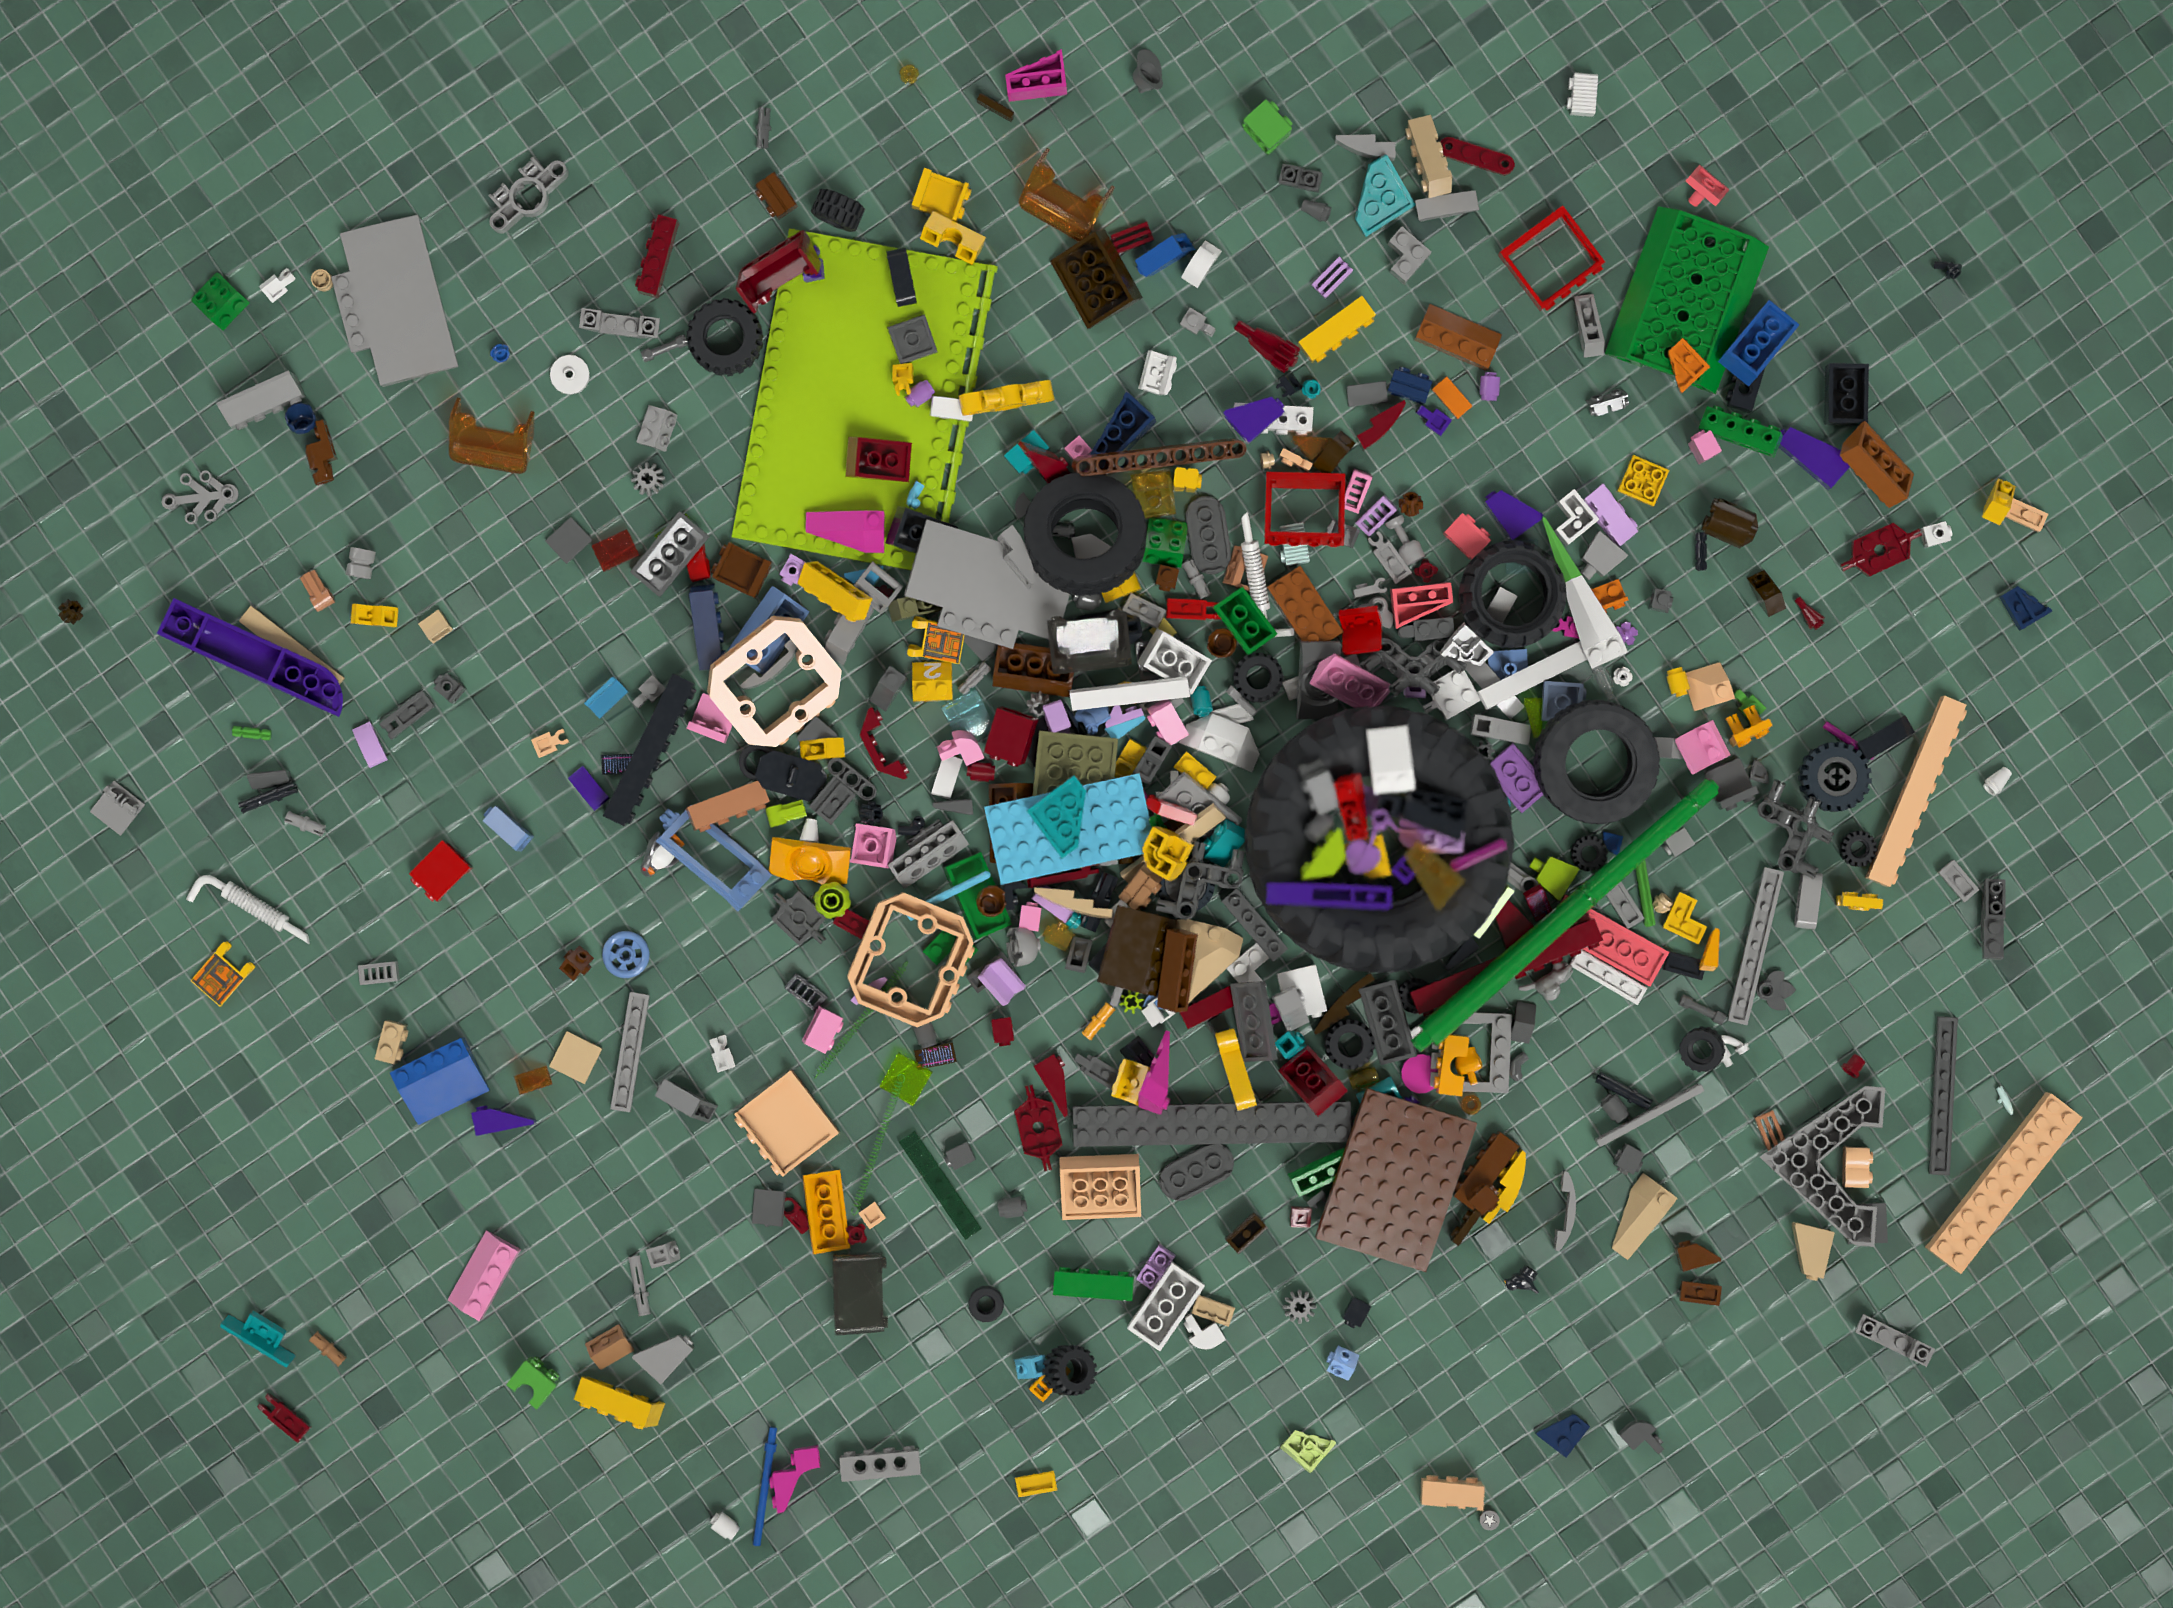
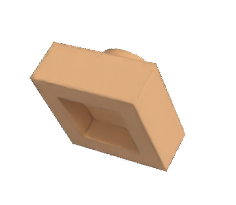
(872, 1215)

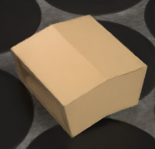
(435, 626)

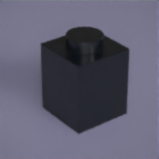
(1391, 804)
(1356, 1312)

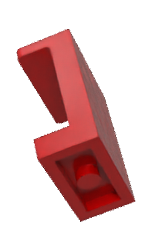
(440, 871)

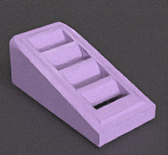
(1364, 527)

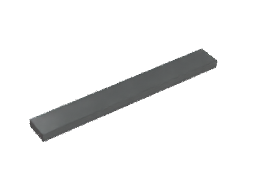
(1943, 1095)

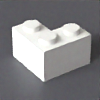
(1579, 517)

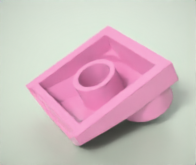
(873, 846)

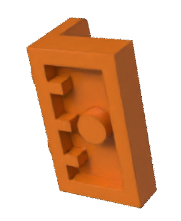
(1610, 595)

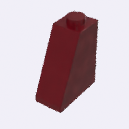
(1511, 924)

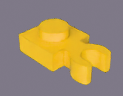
(902, 376)

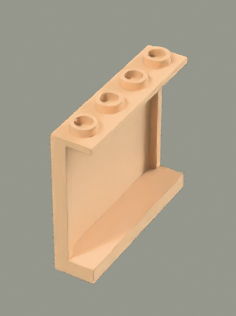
(786, 1123)

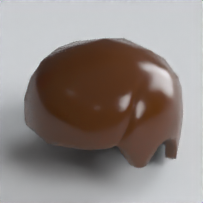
(1221, 643)
(991, 901)

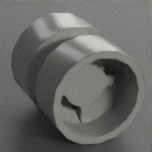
(360, 563)

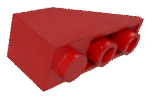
(1352, 805)

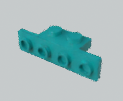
(261, 1335)

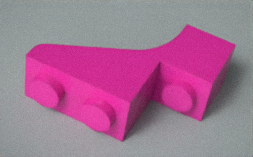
(785, 1480)

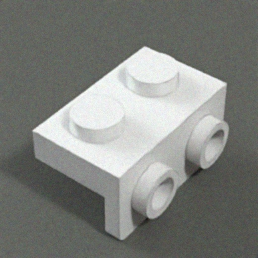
(1158, 373)

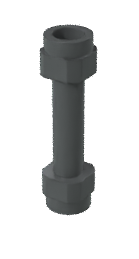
(648, 355)
(1717, 1017)

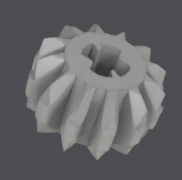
(653, 474)
(1297, 1313)

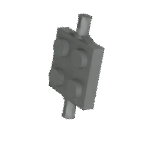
(798, 918)

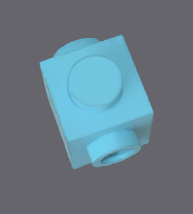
(1030, 1366)

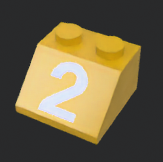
(932, 681)

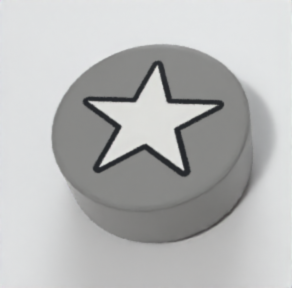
(1489, 1519)

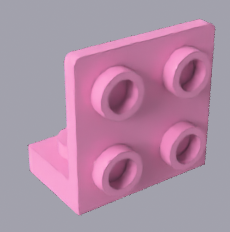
(710, 720)
(1702, 747)

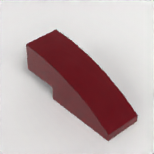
(1380, 426)
(1207, 1007)

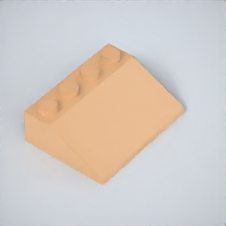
(1100, 1186)

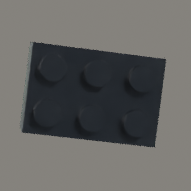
(1846, 394)

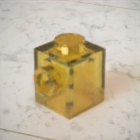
(1058, 935)

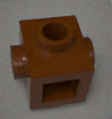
(576, 963)

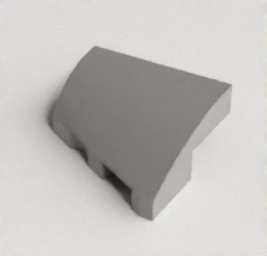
(1467, 646)

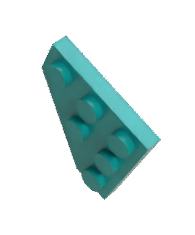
(1381, 197)
(1061, 816)

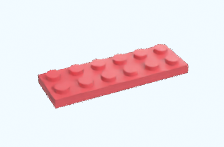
(1625, 949)

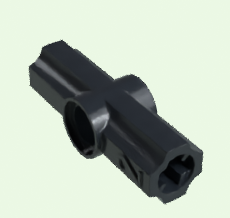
(1101, 899)

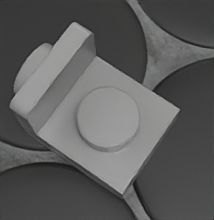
(663, 1254)

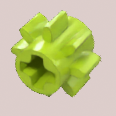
(1126, 1003)

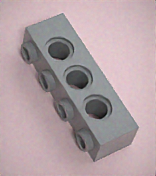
(928, 854)
(851, 1473)

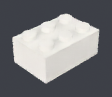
(1174, 659)

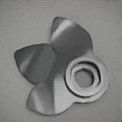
(1777, 990)

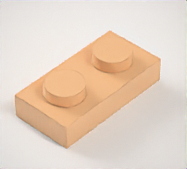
(2027, 515)

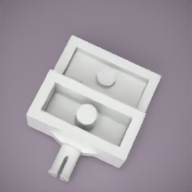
(1454, 695)

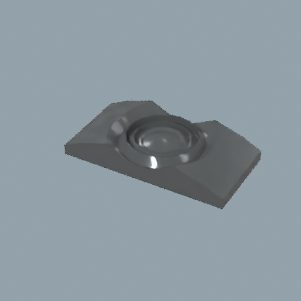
(1311, 701)

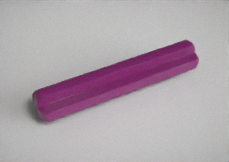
(1478, 855)

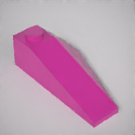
(850, 528)
(1154, 1090)

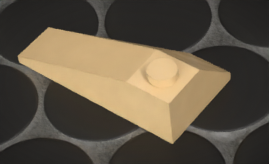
(1644, 1210)

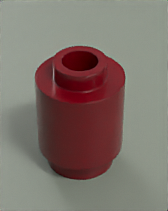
(981, 771)

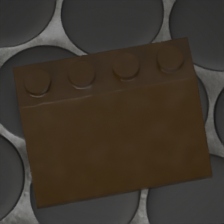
(1096, 278)
(1135, 950)

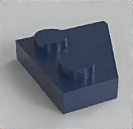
(2023, 607)
(1564, 1434)

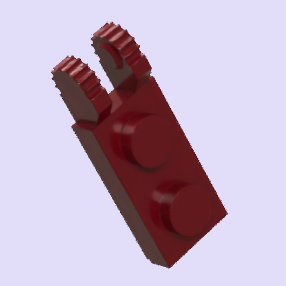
(285, 1418)

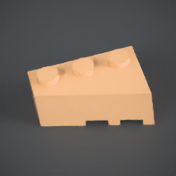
(1452, 1492)

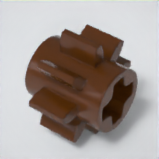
(1410, 504)

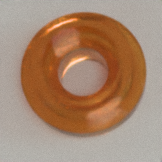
(1475, 1109)

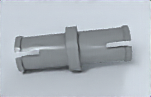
(1196, 579)
(305, 823)

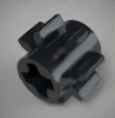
(870, 813)

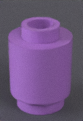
(1489, 386)
(919, 393)

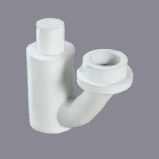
(1741, 1048)

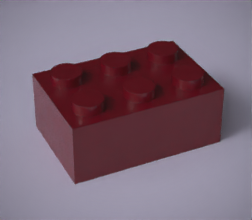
(1312, 1080)

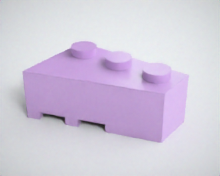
(1611, 516)

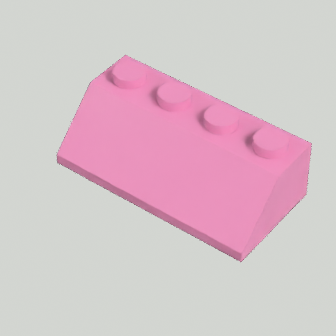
(483, 1275)

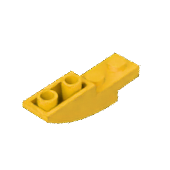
(1511, 1179)

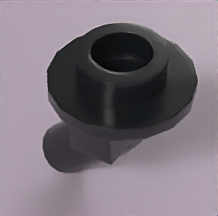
(1952, 270)

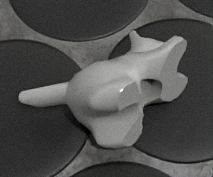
(1550, 983)

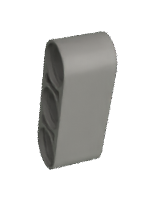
(1808, 901)

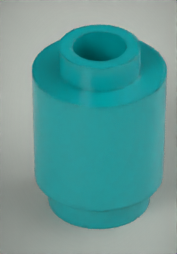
(1201, 701)

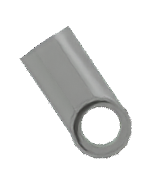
(1518, 877)

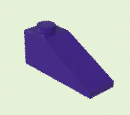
(495, 1120)

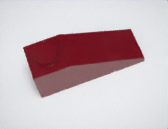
(1045, 462)
(1053, 1077)

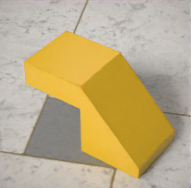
(374, 615)

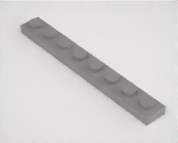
(1755, 946)

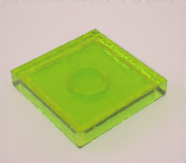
(915, 1078)

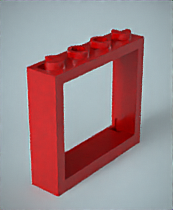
(1532, 233)
(1301, 480)

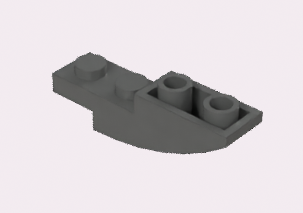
(1993, 918)

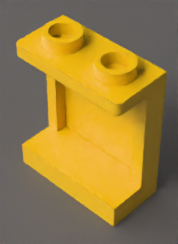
(941, 195)

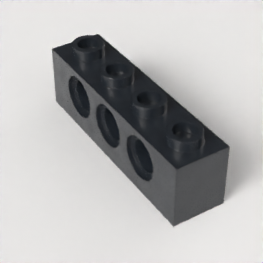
(1741, 401)

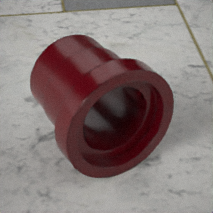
(1853, 1066)

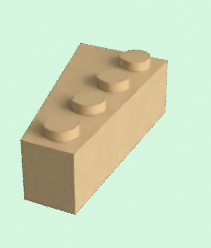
(1429, 155)

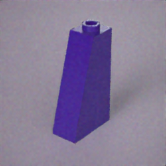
(1814, 456)

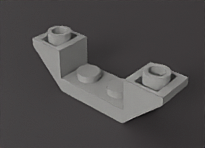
(618, 324)
(1894, 1340)

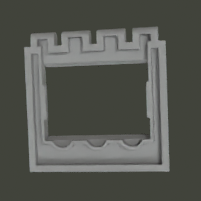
(1499, 1053)

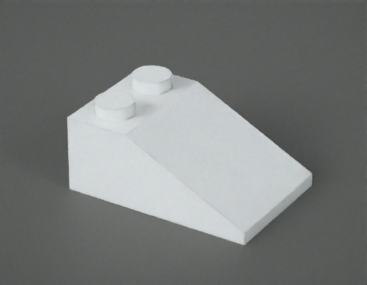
(1390, 759)

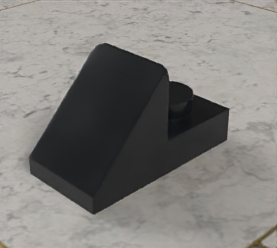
(1011, 899)

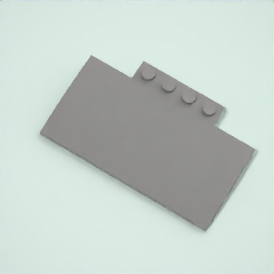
(394, 301)
(979, 588)

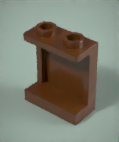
(741, 570)

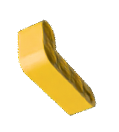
(1235, 1069)

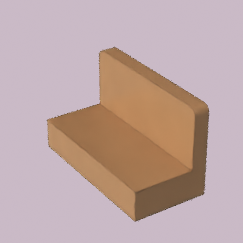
(609, 1347)

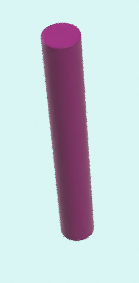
(1840, 734)

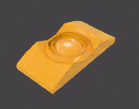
(809, 861)

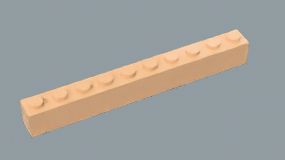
(1916, 790)

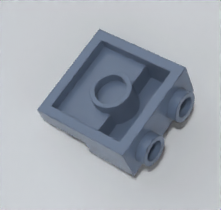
(1559, 696)

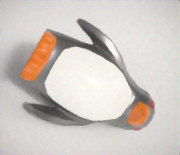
(657, 856)

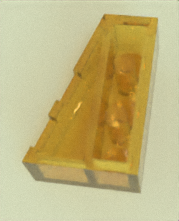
(1433, 874)

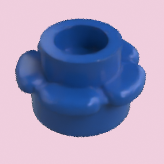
(500, 353)

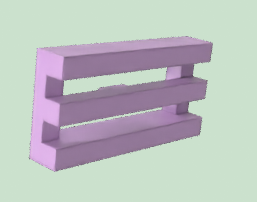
(1343, 266)

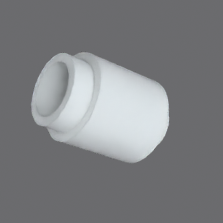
(724, 1525)

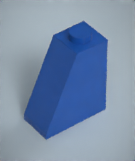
(1164, 254)

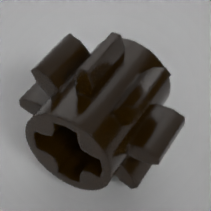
(70, 611)

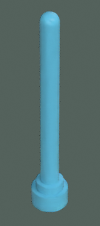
(957, 889)

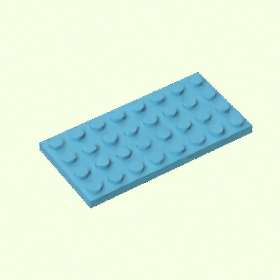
(1111, 829)

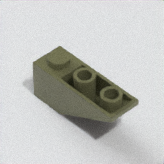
(908, 607)

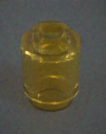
(1364, 1078)

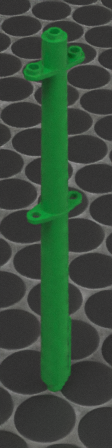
(1561, 918)

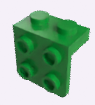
(220, 301)
(1165, 542)

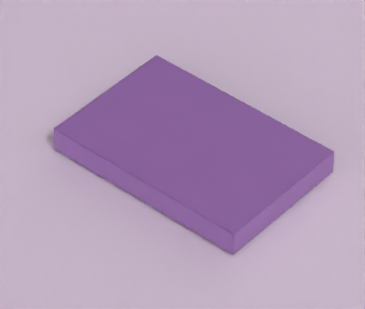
(1517, 778)

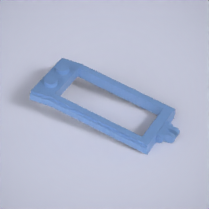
(744, 889)

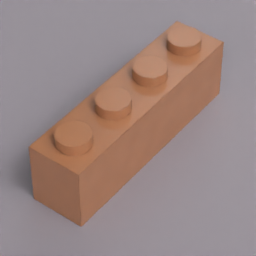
(727, 805)

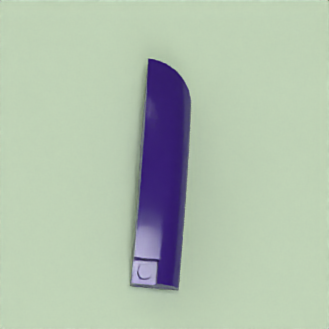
(252, 656)

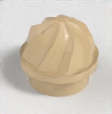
(1662, 903)

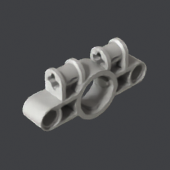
(533, 174)

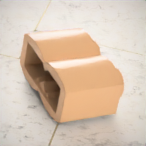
(1856, 1167)

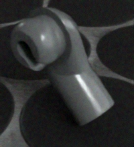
(1515, 1066)

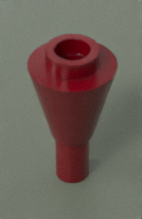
(1812, 617)

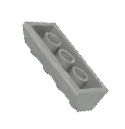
(261, 400)

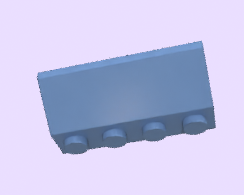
(773, 604)

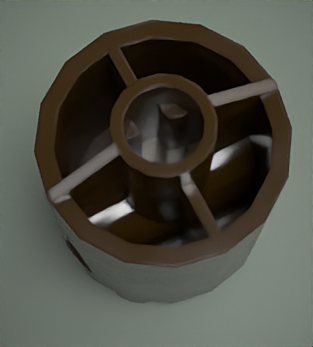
(1730, 523)

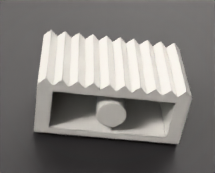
(1583, 94)

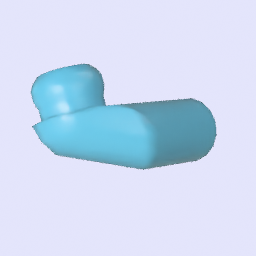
(914, 493)

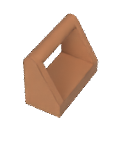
(1236, 568)

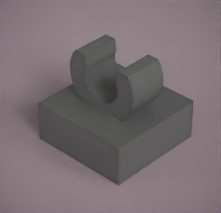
(1314, 1196)

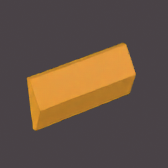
(826, 1211)

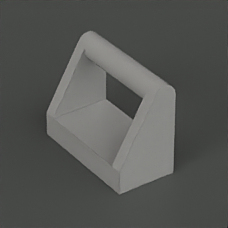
(879, 601)

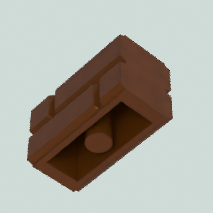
(776, 196)

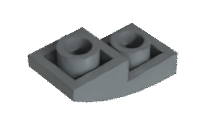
(1300, 178)

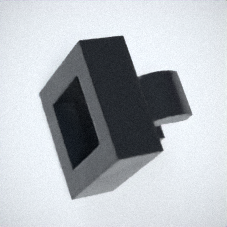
(1290, 384)

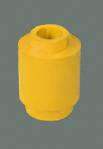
(1678, 682)

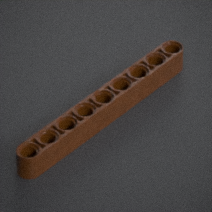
(1167, 460)

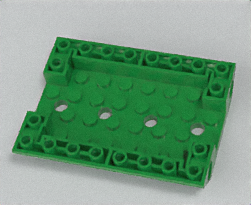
(1664, 288)

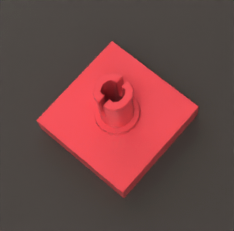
(1705, 187)

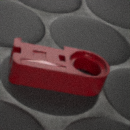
(797, 1217)

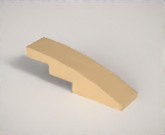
(1067, 900)

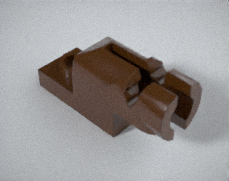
(321, 453)

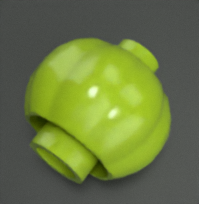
(823, 904)

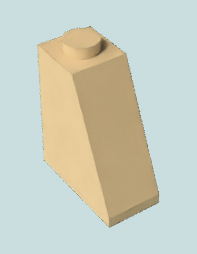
(1813, 1249)

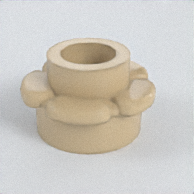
(1266, 460)

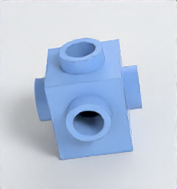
(1342, 1362)

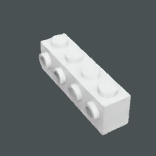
(1294, 419)

